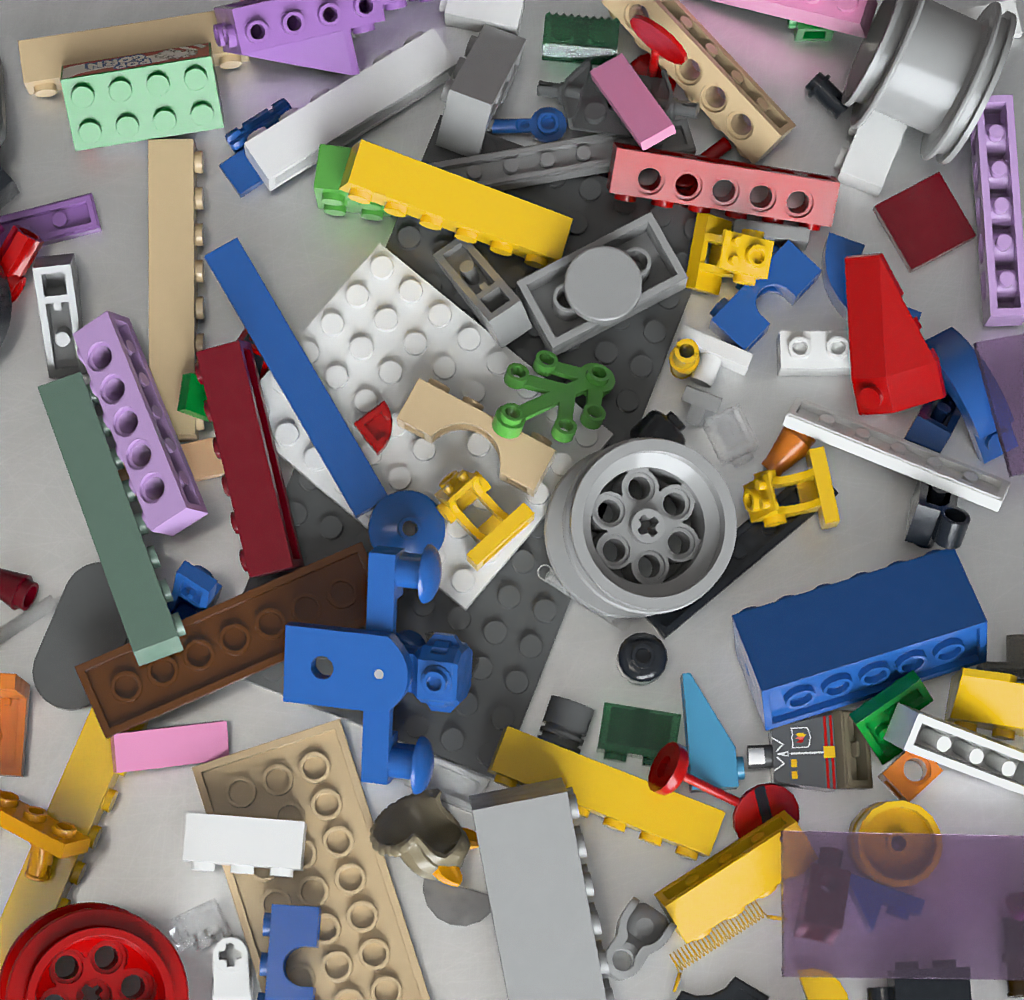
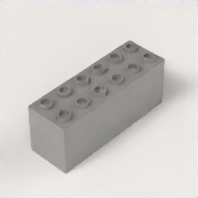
(540, 893)

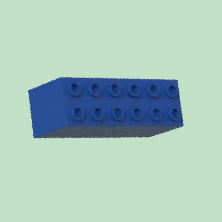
(859, 637)

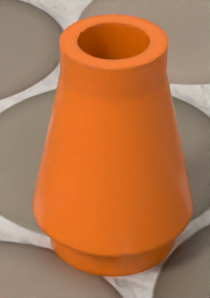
(787, 450)

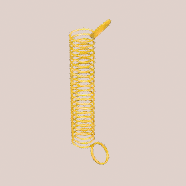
(679, 974)

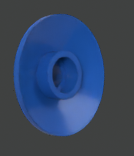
(402, 506)

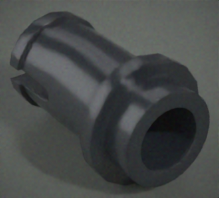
(826, 94)

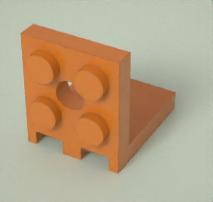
(13, 724)

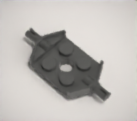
(590, 111)

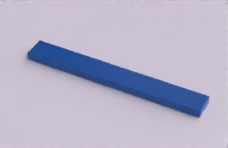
(296, 377)

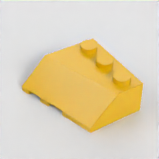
(986, 702)

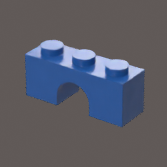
(739, 319)
(288, 930)

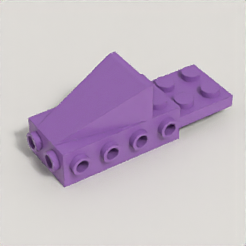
(300, 31)

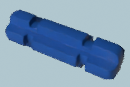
(265, 118)

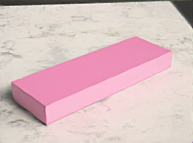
(632, 102)
(169, 746)

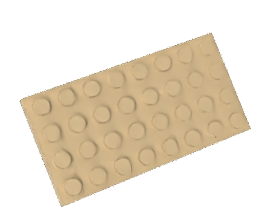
(362, 928)

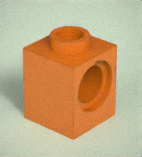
(900, 785)

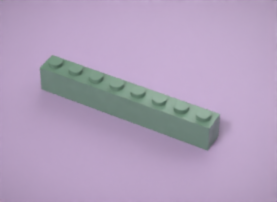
(111, 521)

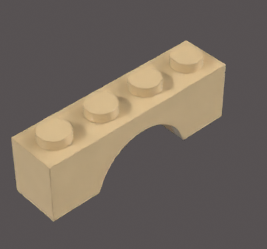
(435, 412)

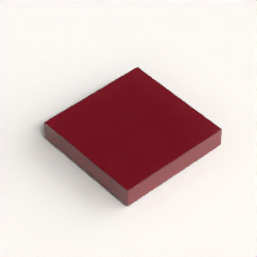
(924, 222)

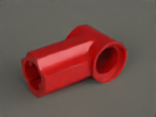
(17, 256)

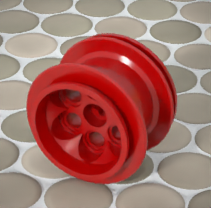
(79, 933)

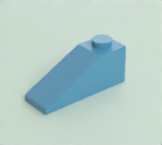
(708, 744)

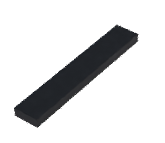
(751, 545)

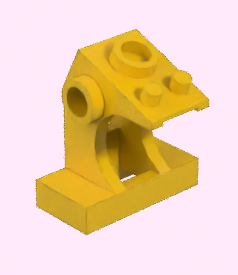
(732, 254)
(813, 490)
(458, 493)

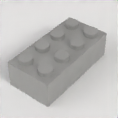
(545, 297)

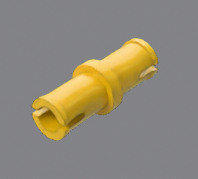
(684, 358)

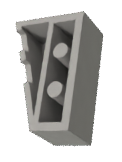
(478, 89)

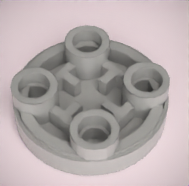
(603, 285)

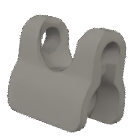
(639, 933)

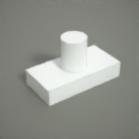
(714, 354)

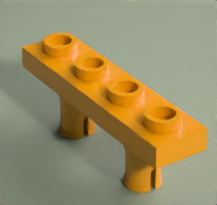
(44, 833)

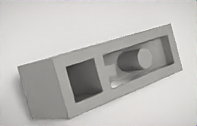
(484, 291)
(59, 312)

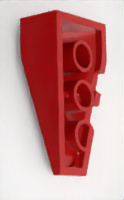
(887, 351)

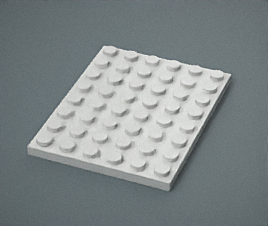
(372, 349)

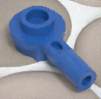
(545, 125)

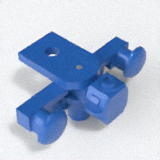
(380, 666)

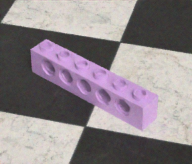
(998, 213)
(139, 424)

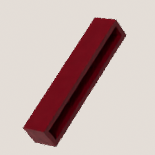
(248, 459)

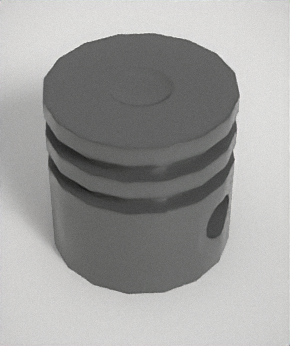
(566, 723)

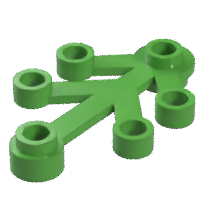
(591, 380)

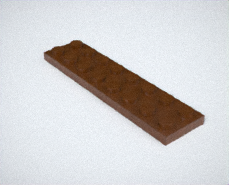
(227, 642)

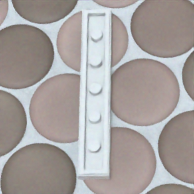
(897, 454)

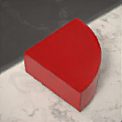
(376, 427)

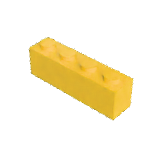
(727, 880)

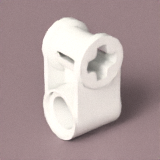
(232, 981)

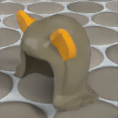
(424, 837)

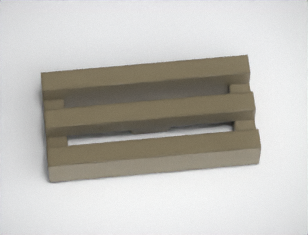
(851, 753)

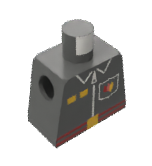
(799, 755)

